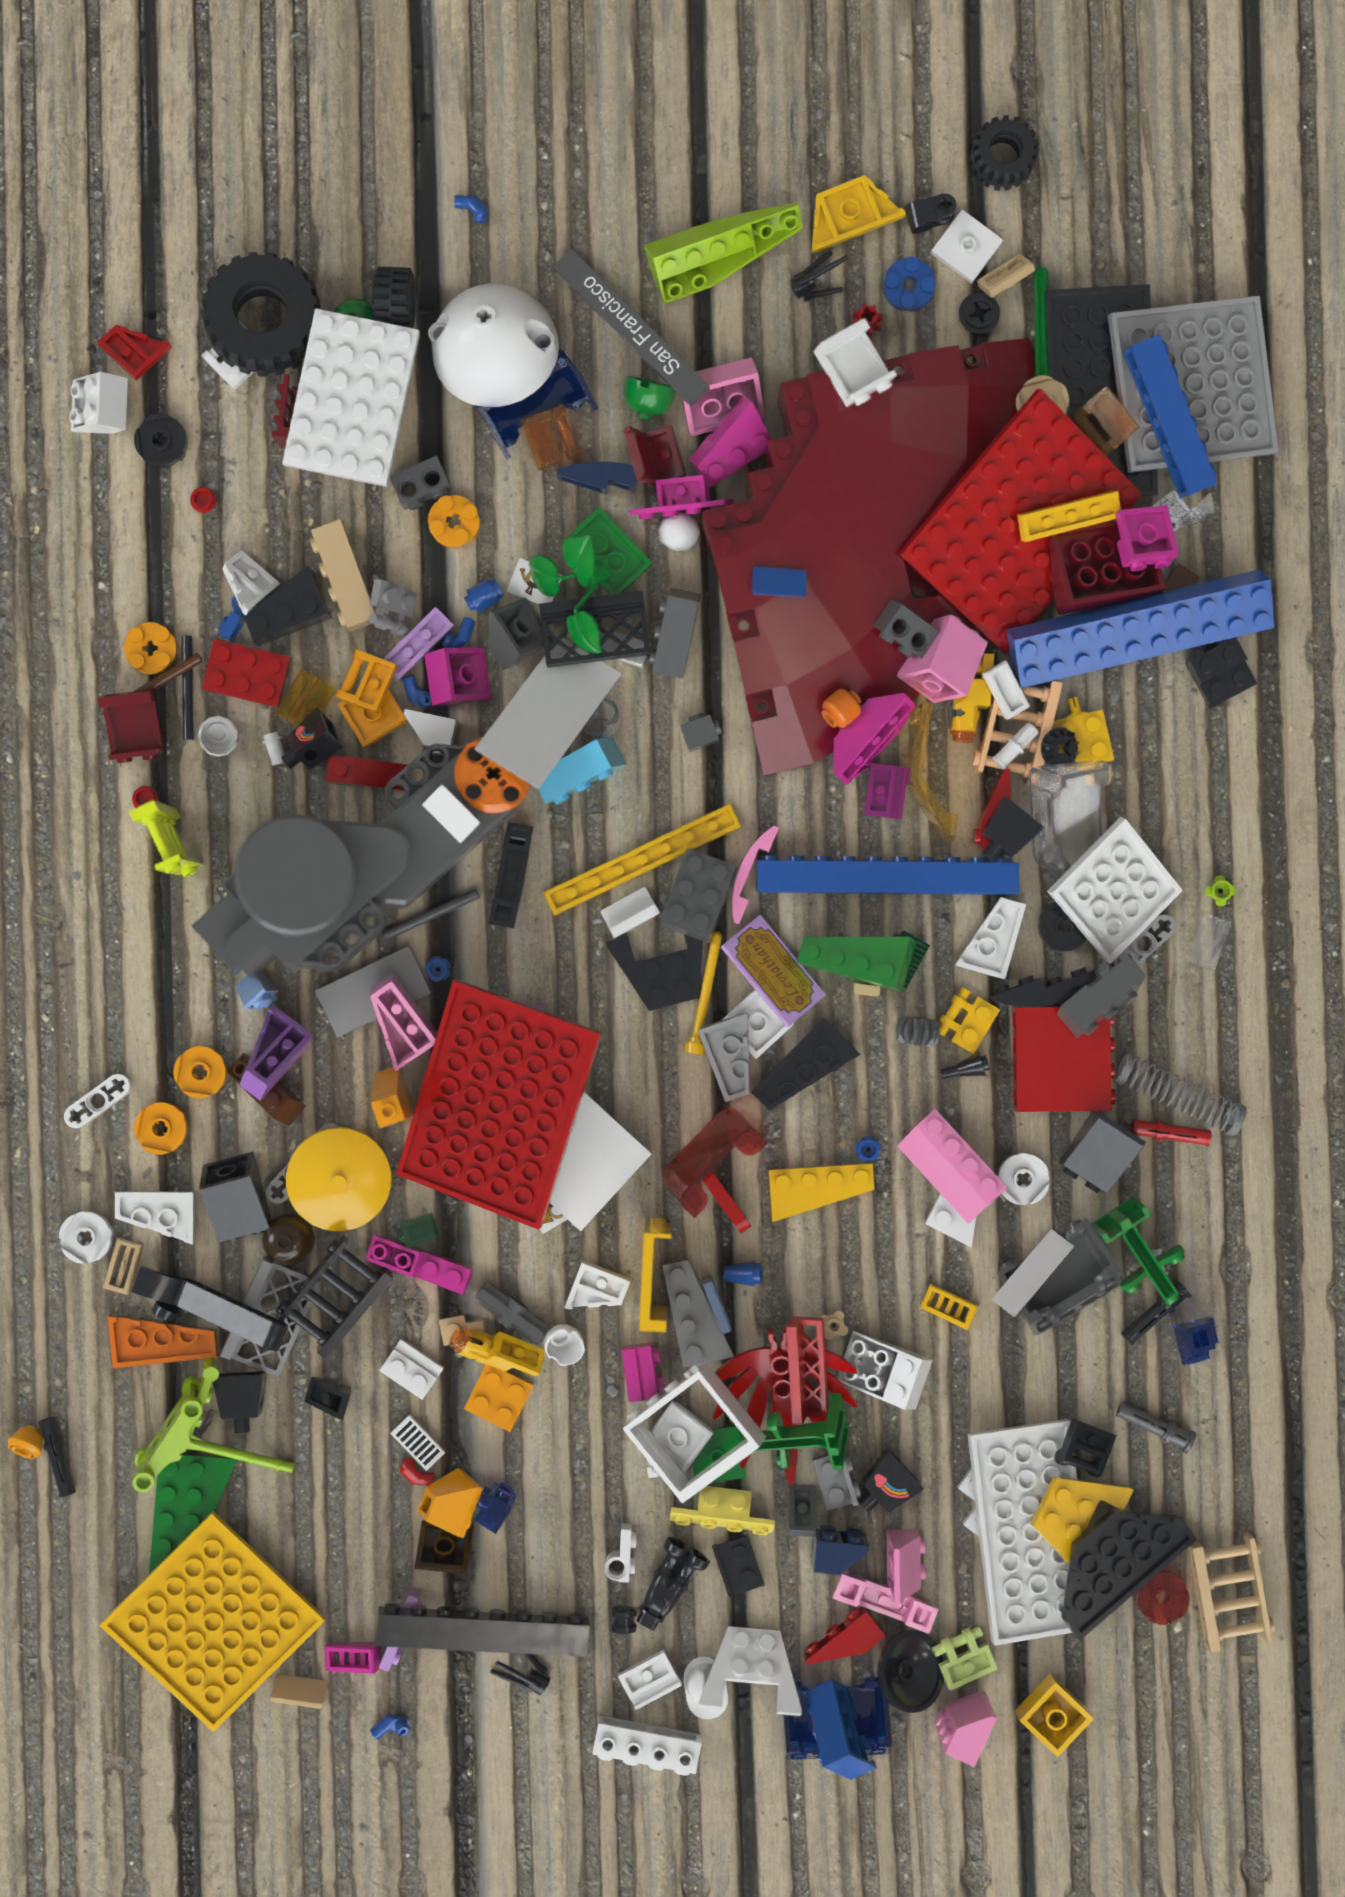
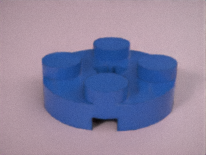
(924, 284)

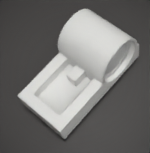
(627, 1541)

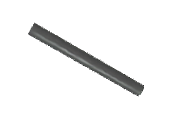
(430, 914)

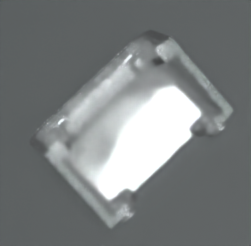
(1069, 807)

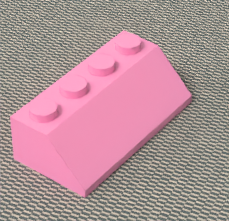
(952, 1166)

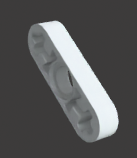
(87, 1117)

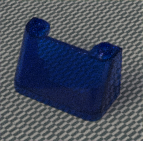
(872, 1722)

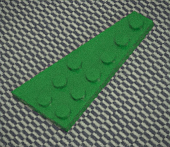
(184, 1498)

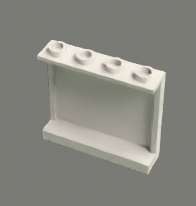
(595, 1163)

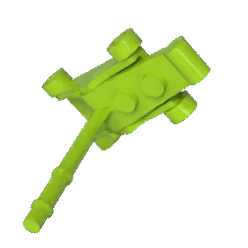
(177, 1434)

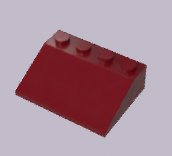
(1090, 571)

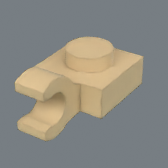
(449, 1324)

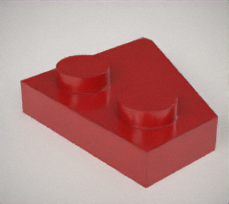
(133, 350)

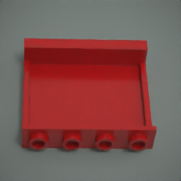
(1057, 1069)

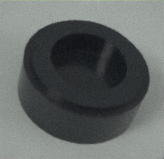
(165, 1311)

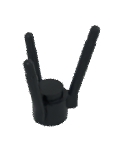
(803, 282)
(533, 1681)

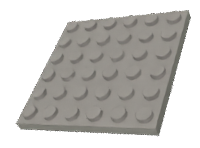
(1220, 369)

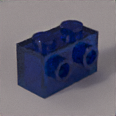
(494, 1506)

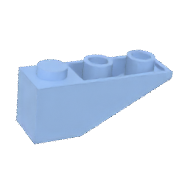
(257, 992)

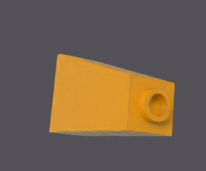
(390, 1097)

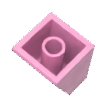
(948, 664)

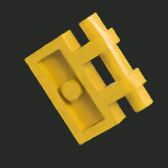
(974, 1024)

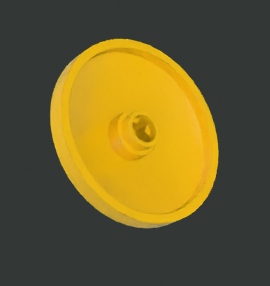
(338, 1178)

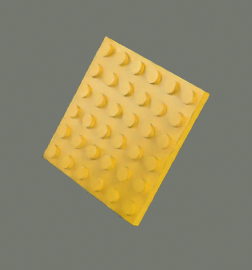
(212, 1621)

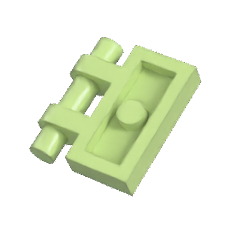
(968, 1665)

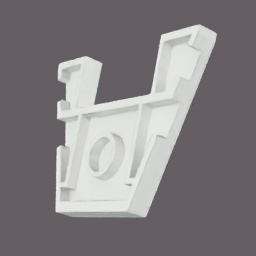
(752, 1657)

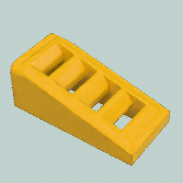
(966, 1323)

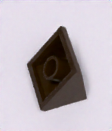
(443, 1550)

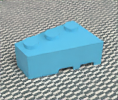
(582, 768)

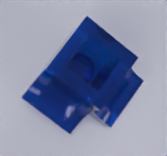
(1195, 1339)

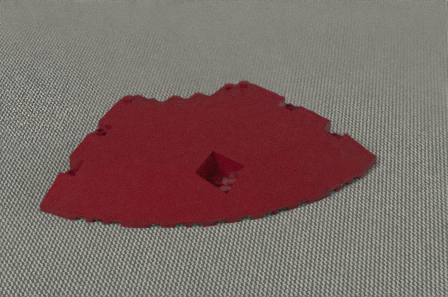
(841, 506)

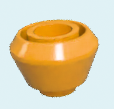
(26, 1442)

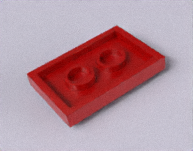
(246, 673)

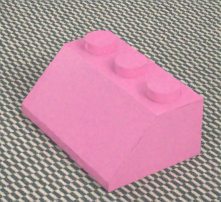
(726, 386)
(966, 1726)

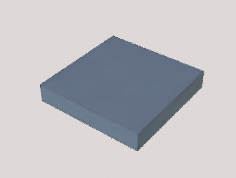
(716, 1304)

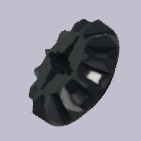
(983, 303)
(1050, 748)

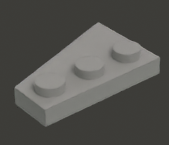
(728, 1053)

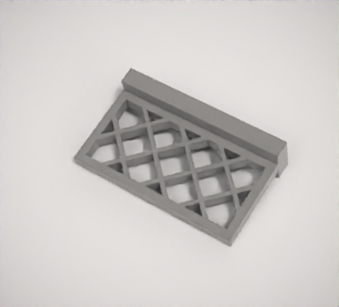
(253, 1298)

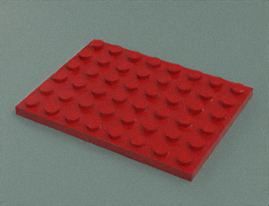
(973, 537)
(498, 1103)

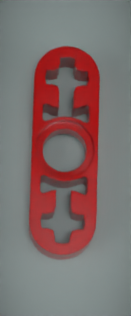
(726, 1202)

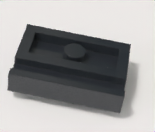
(738, 1565)

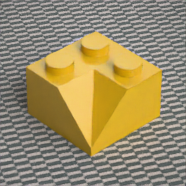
(1054, 1715)

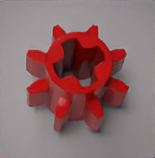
(871, 317)

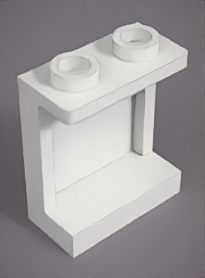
(854, 364)

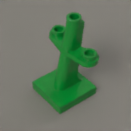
(1122, 1223)
(829, 1434)

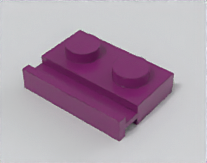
(885, 791)

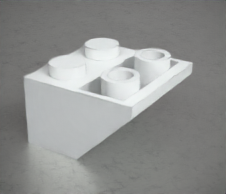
(99, 403)

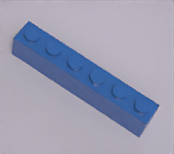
(1170, 416)

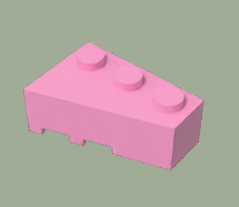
(402, 1021)

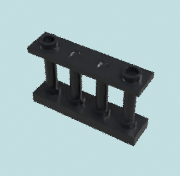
(343, 1320)

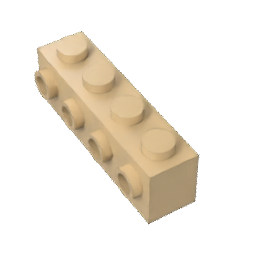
(343, 573)

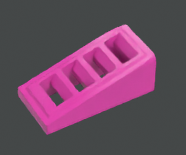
(369, 1657)

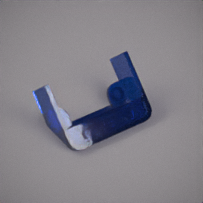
(563, 387)

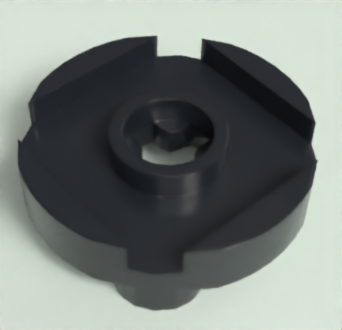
(149, 431)
(1052, 936)

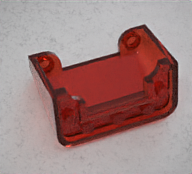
(705, 1151)

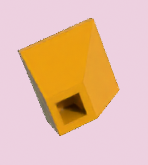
(451, 1502)

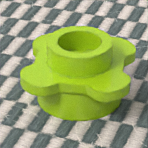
(1220, 898)

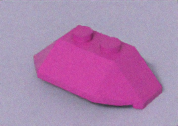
(869, 734)

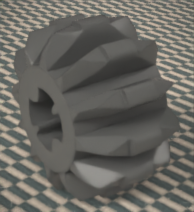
(918, 1031)

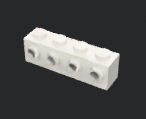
(647, 1745)

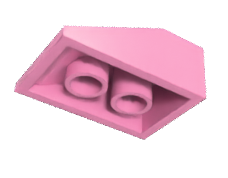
(904, 1562)

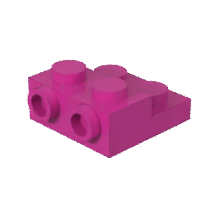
(1146, 537)

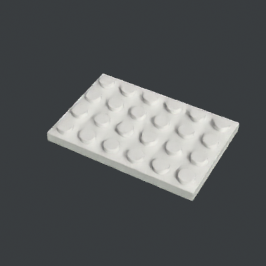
(351, 397)

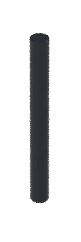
(187, 691)

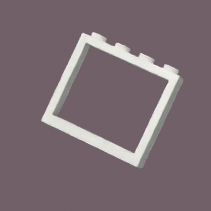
(662, 1461)

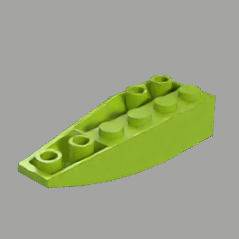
(717, 249)

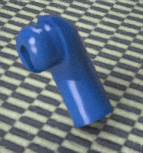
(462, 637)
(393, 1723)

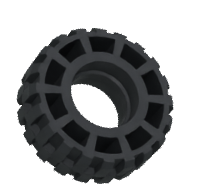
(253, 278)

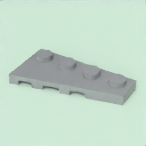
(693, 1317)

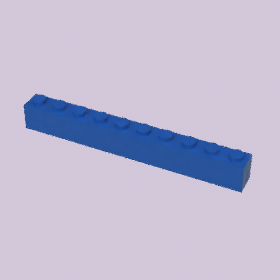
(887, 876)

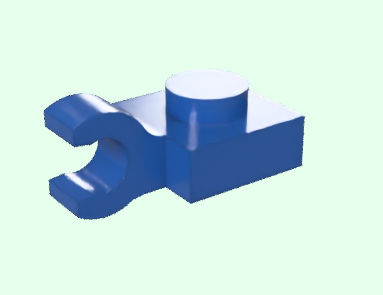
(233, 623)

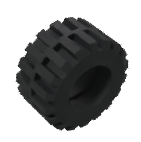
(1010, 133)
(394, 296)

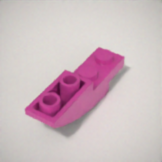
(419, 1264)

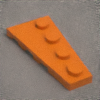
(153, 1342)

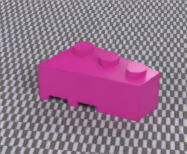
(733, 443)

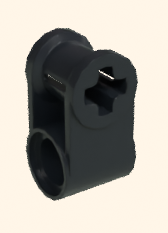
(926, 213)

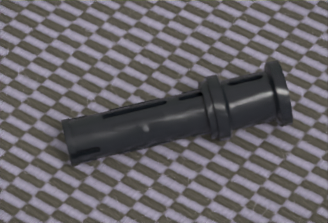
(1154, 1314)

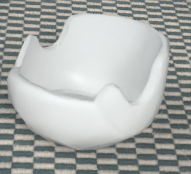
(679, 531)
(218, 736)
(564, 1344)

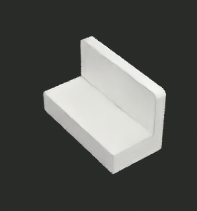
(629, 912)

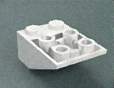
(885, 1371)

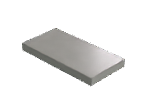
(349, 1000)

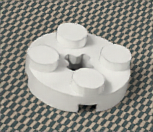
(1037, 1178)
(101, 1234)

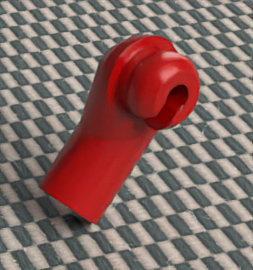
(413, 1476)

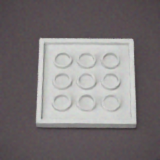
(1115, 890)

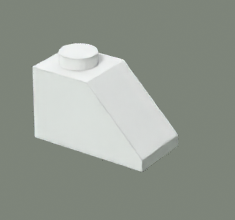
(432, 728)

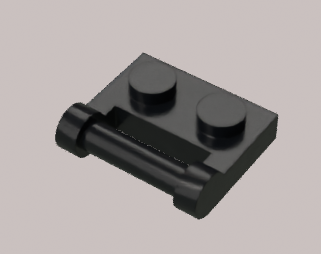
(1088, 1439)

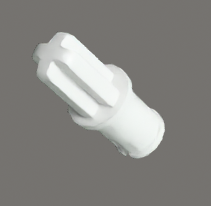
(1015, 745)

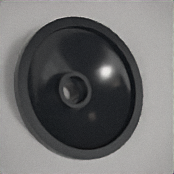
(920, 1677)

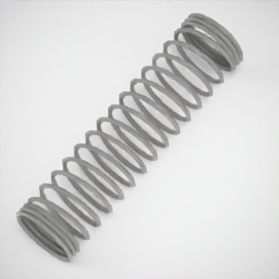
(1235, 1117)

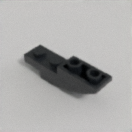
(1033, 993)

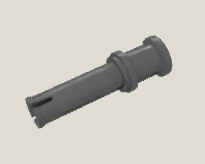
(1168, 1430)

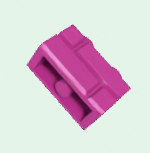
(641, 1371)

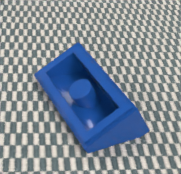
(779, 582)

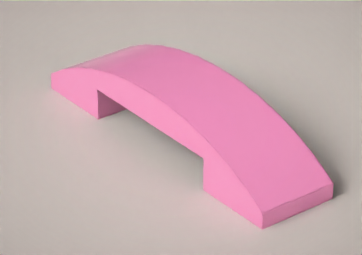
(764, 844)
(877, 1597)

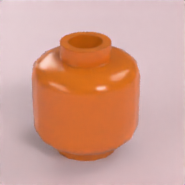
(841, 708)

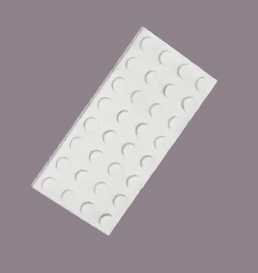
(1020, 1568)

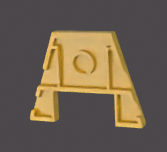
(1069, 1508)

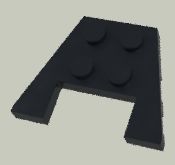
(664, 978)

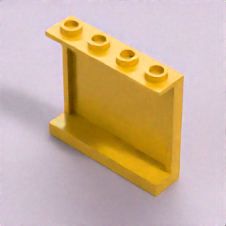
(652, 1316)

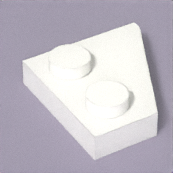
(597, 1287)

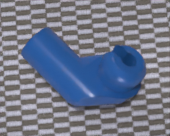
(474, 204)
(415, 694)

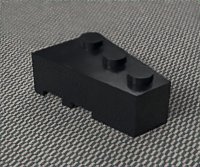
(288, 609)

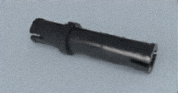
(48, 1426)

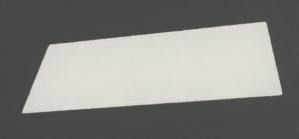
(546, 716)

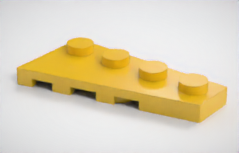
(813, 1187)

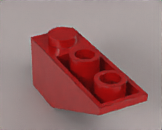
(850, 1638)

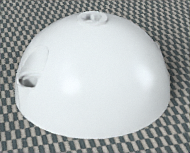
(485, 345)

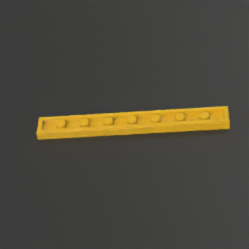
(642, 859)

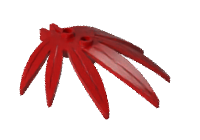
(773, 1369)

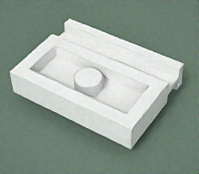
(411, 1368)
(649, 1679)

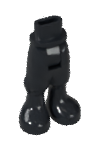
(666, 1587)

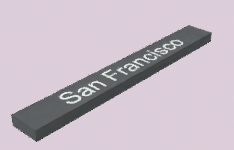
(631, 328)

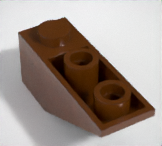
(278, 1102)

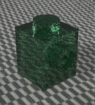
(418, 1230)

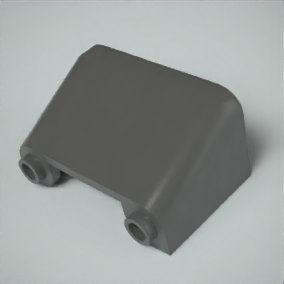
(1076, 1283)

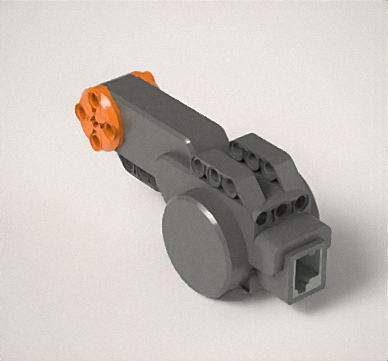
(316, 881)

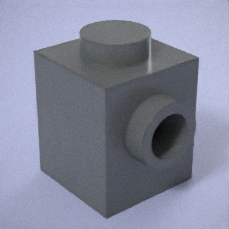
(700, 731)

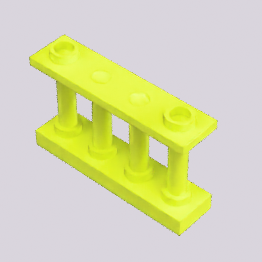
(160, 822)

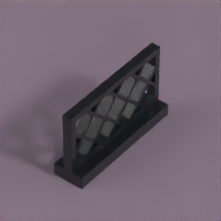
(598, 607)

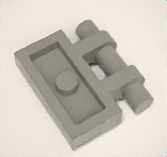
(392, 599)

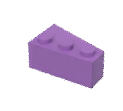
(275, 1051)

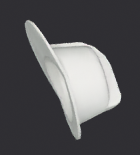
(694, 1682)

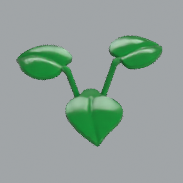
(580, 556)

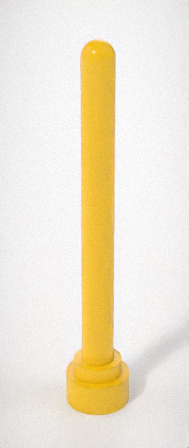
(695, 1043)

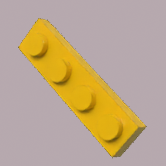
(1068, 516)

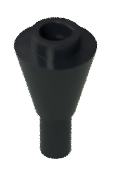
(972, 1066)

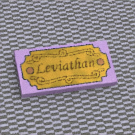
(773, 971)

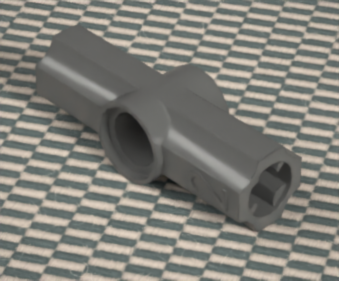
(511, 1312)

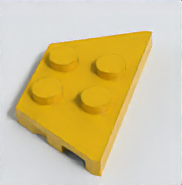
(850, 212)

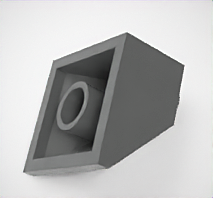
(514, 633)

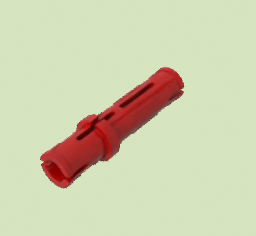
(1142, 1128)

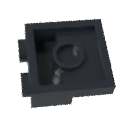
(1221, 671)

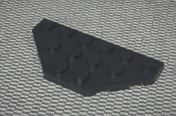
(1116, 1561)

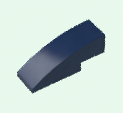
(599, 476)

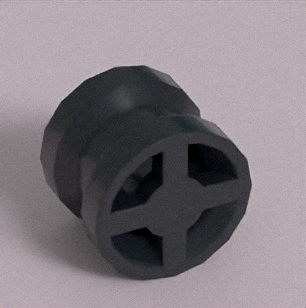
(623, 1619)

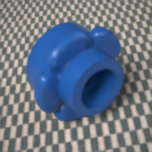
(435, 975)
(874, 1146)

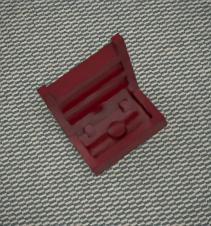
(286, 411)
(654, 454)

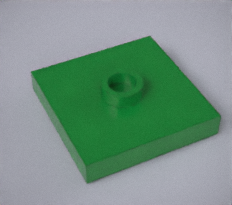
(720, 1443)

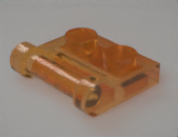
(1111, 416)
(542, 440)

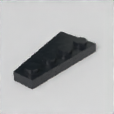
(809, 1061)

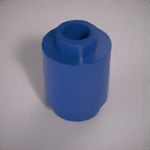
(483, 595)

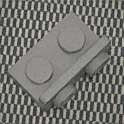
(836, 1484)

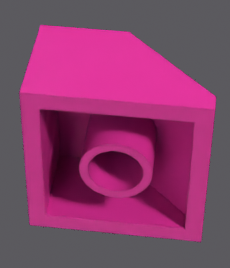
(457, 676)

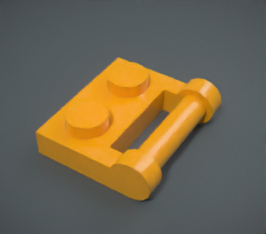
(373, 684)

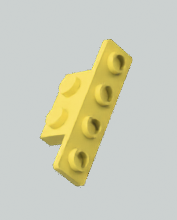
(723, 1509)

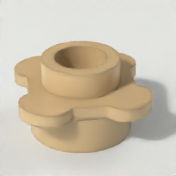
(840, 1328)

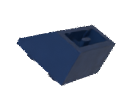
(837, 1550)

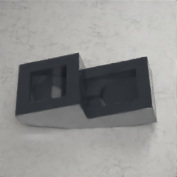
(156, 1285)

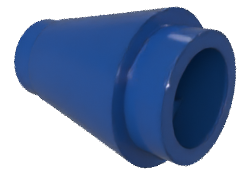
(744, 1273)

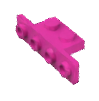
(680, 494)

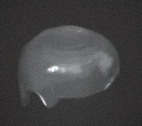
(603, 721)

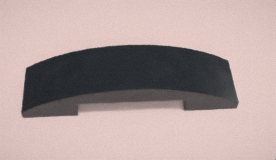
(511, 875)

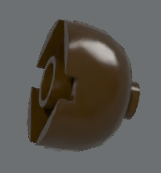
(288, 1239)

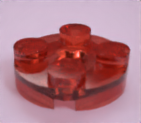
(1170, 1609)

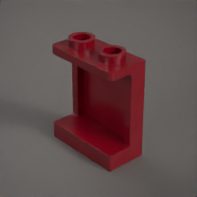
(132, 725)

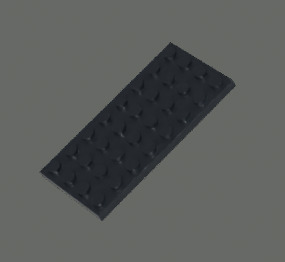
(1083, 355)

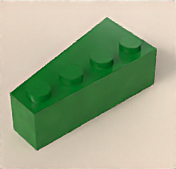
(864, 959)

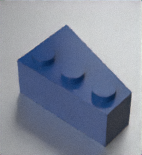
(835, 1731)

